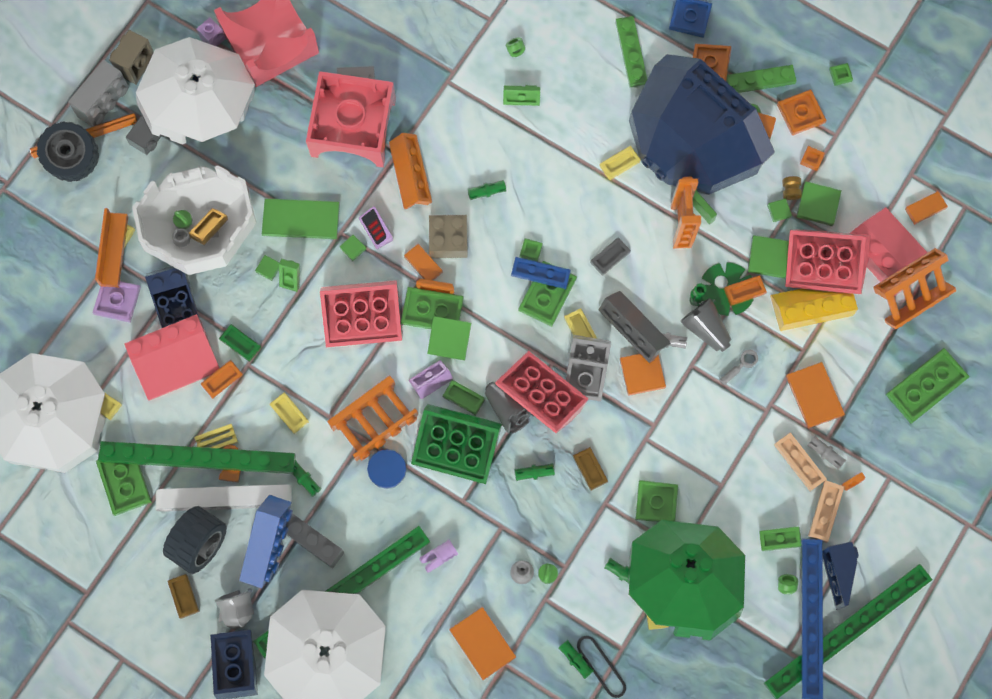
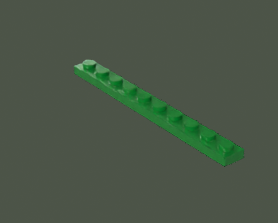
(197, 457)
(371, 570)
(853, 627)

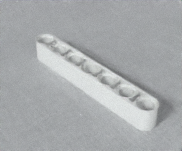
(219, 497)

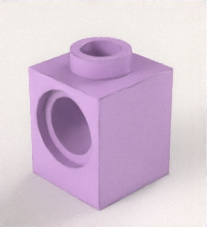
(210, 32)

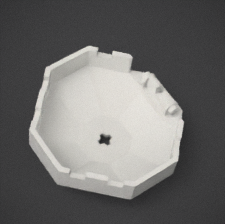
(191, 108)
(196, 192)
(68, 421)
(325, 620)

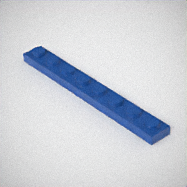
(812, 619)

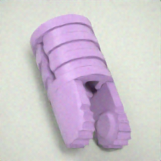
(442, 552)

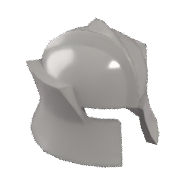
(235, 609)

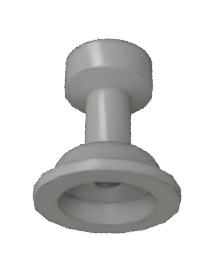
(522, 572)

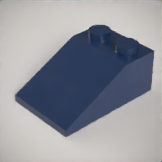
(840, 567)
(233, 665)

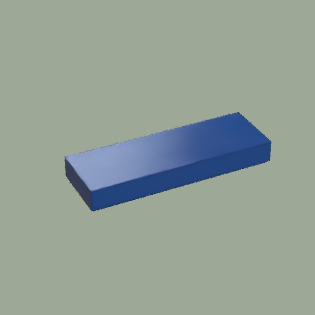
(540, 272)

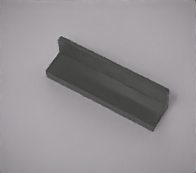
(633, 325)

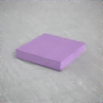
(117, 302)

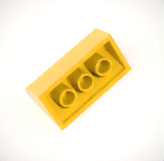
(810, 307)

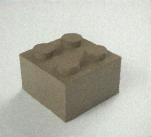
(132, 56)
(448, 236)

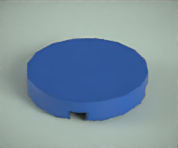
(386, 469)

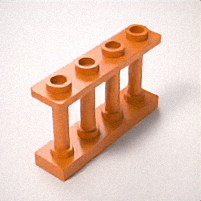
(687, 221)
(904, 278)
(370, 399)

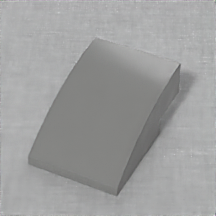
(588, 365)

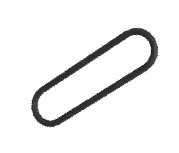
(609, 663)

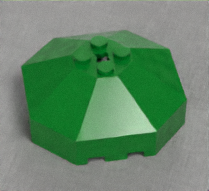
(690, 599)

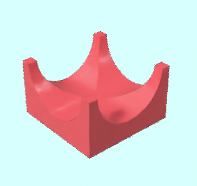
(268, 38)
(350, 116)

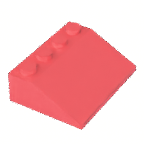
(890, 245)
(827, 261)
(361, 313)
(172, 357)
(542, 392)

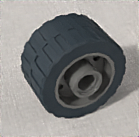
(53, 148)
(194, 539)

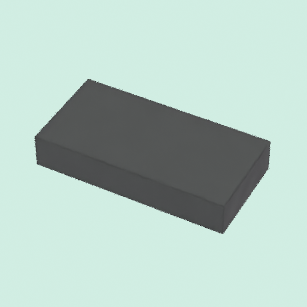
(610, 256)

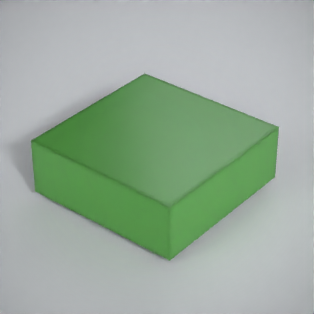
(841, 74)
(779, 210)
(352, 247)
(531, 250)
(268, 268)

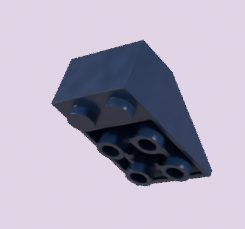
(171, 295)

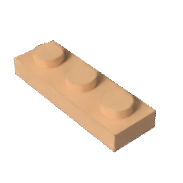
(800, 462)
(826, 511)

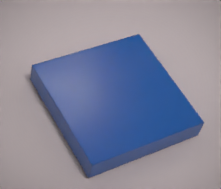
(690, 17)

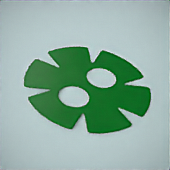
(733, 274)

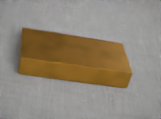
(208, 226)
(590, 469)
(183, 596)

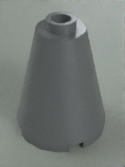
(708, 325)
(510, 412)

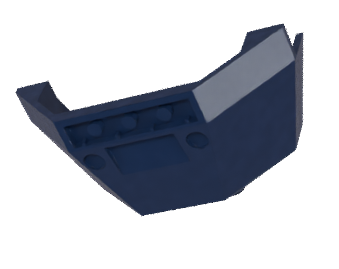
(697, 127)

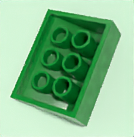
(456, 443)

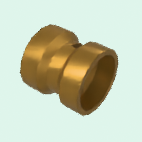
(792, 188)

